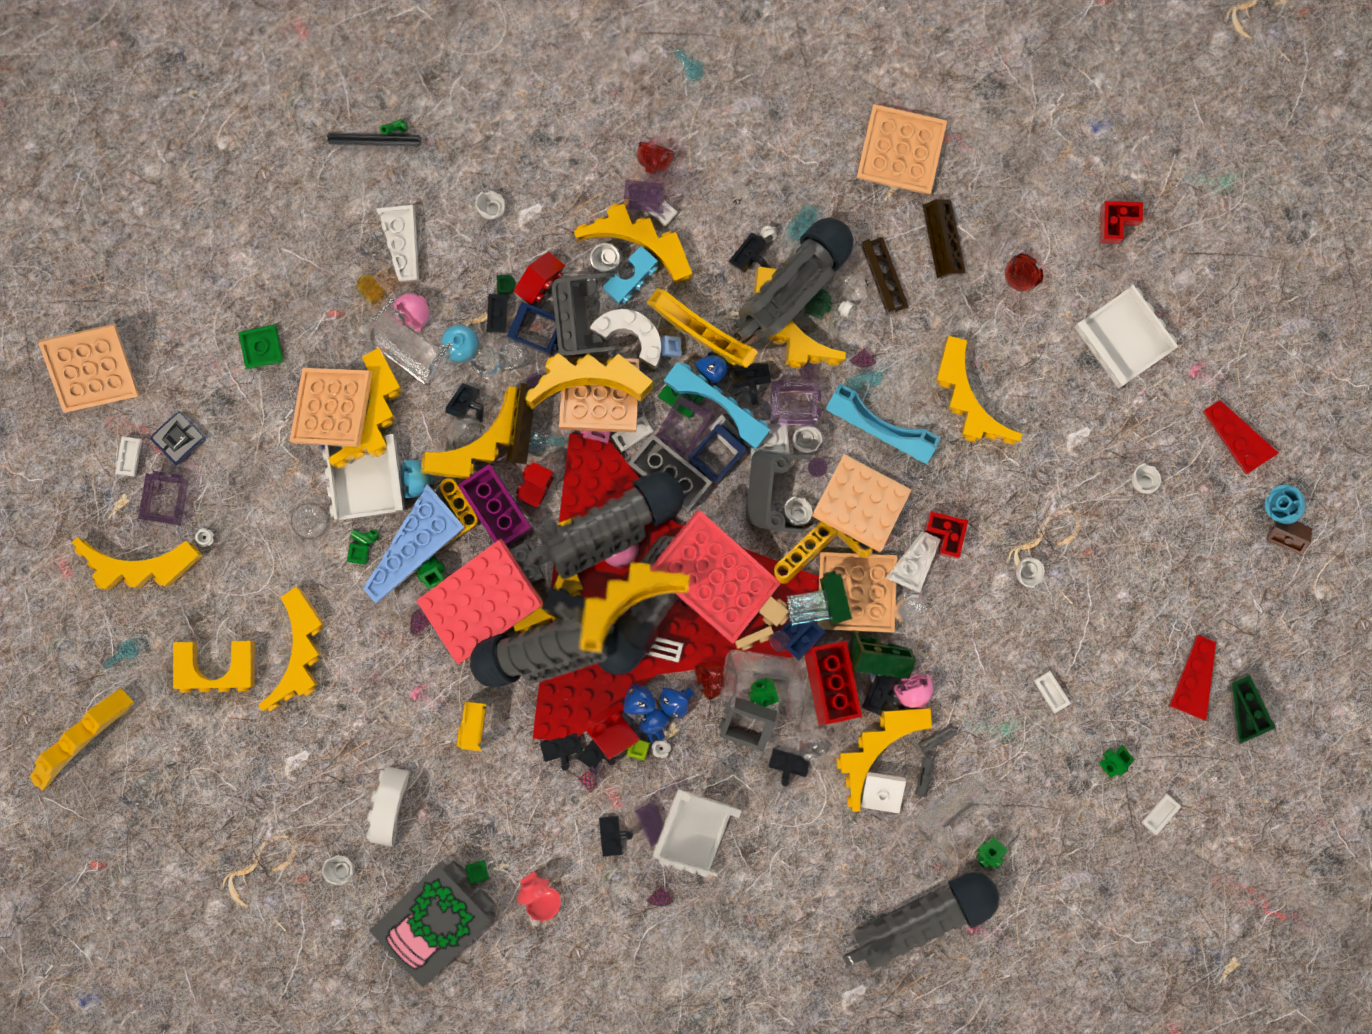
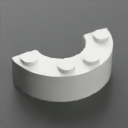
(634, 323)
(386, 806)

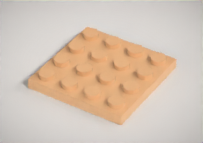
(901, 149)
(88, 368)
(598, 406)
(331, 407)
(861, 503)
(867, 590)

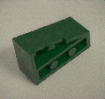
(880, 658)
(1249, 711)

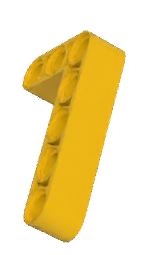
(461, 513)
(807, 555)

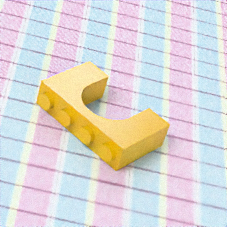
(188, 676)

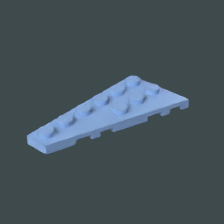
(418, 539)

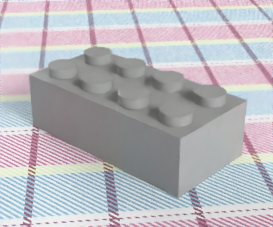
(658, 457)

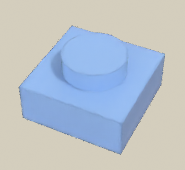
(671, 346)

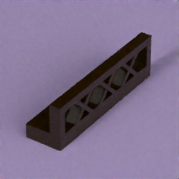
(940, 238)
(878, 276)
(520, 427)

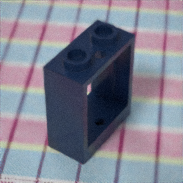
(518, 322)
(734, 441)

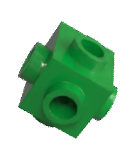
(431, 572)
(763, 692)
(1116, 761)
(993, 848)

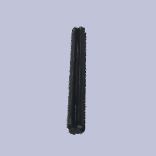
(374, 139)

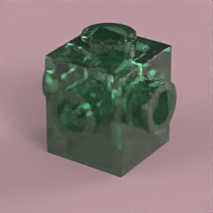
(818, 310)

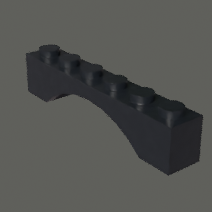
(637, 634)

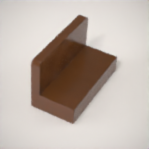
(1292, 536)

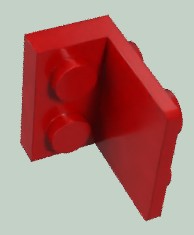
(612, 731)

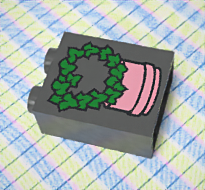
(434, 922)

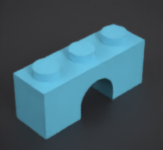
(621, 289)

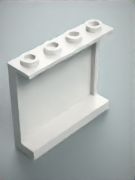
(1126, 336)
(366, 484)
(693, 833)

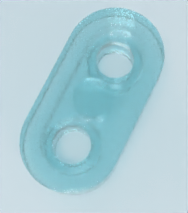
(801, 222)
(873, 379)

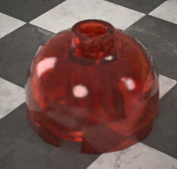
(654, 157)
(1023, 273)
(711, 676)

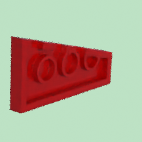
(1241, 440)
(1195, 680)

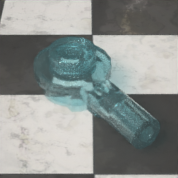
(693, 70)
(538, 439)
(127, 650)

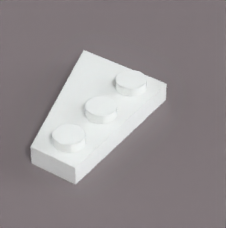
(915, 563)

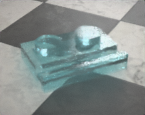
(808, 607)

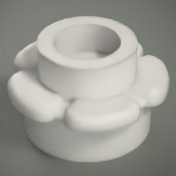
(769, 234)
(846, 308)
(199, 537)
(666, 748)

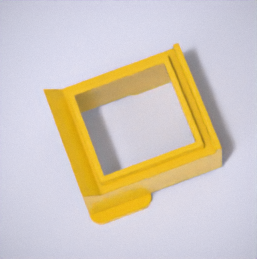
(471, 726)

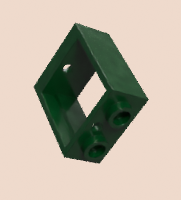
(836, 597)

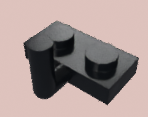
(748, 253)
(751, 377)
(463, 401)
(880, 694)
(561, 749)
(593, 754)
(789, 764)
(612, 836)

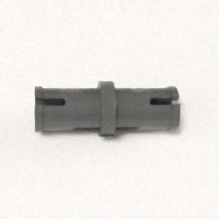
(937, 739)
(924, 776)

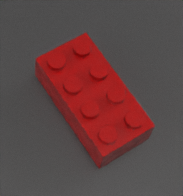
(832, 683)

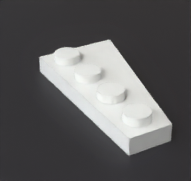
(401, 236)

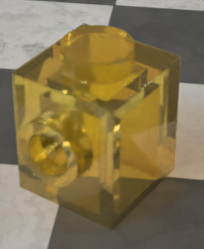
(370, 289)

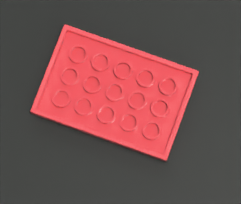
(724, 580)
(479, 601)

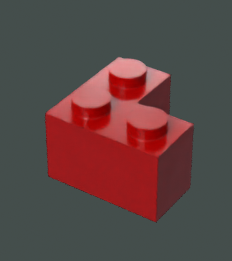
(1115, 216)
(539, 277)
(536, 484)
(952, 532)

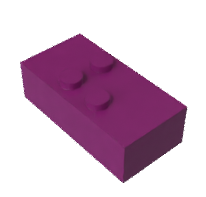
(495, 506)

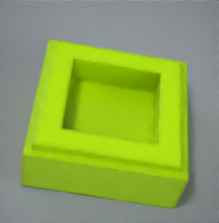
(638, 750)

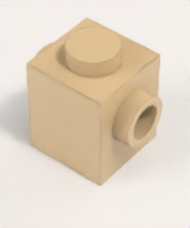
(774, 612)

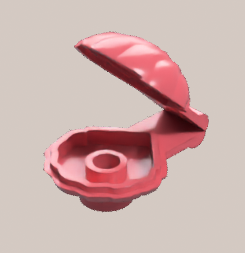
(540, 900)

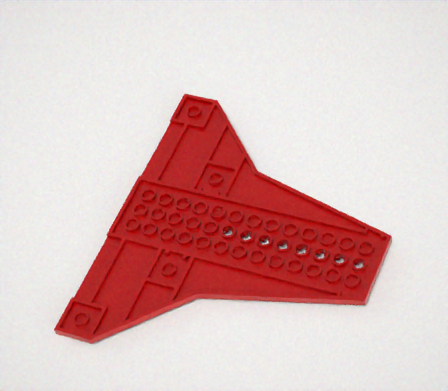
(569, 701)

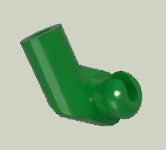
(394, 126)
(366, 538)

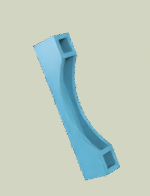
(686, 382)
(915, 442)

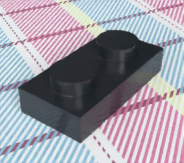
(497, 313)

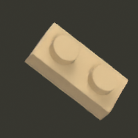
(762, 635)

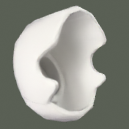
(490, 205)
(605, 257)
(807, 438)
(1146, 479)
(797, 511)
(1030, 572)
(338, 870)

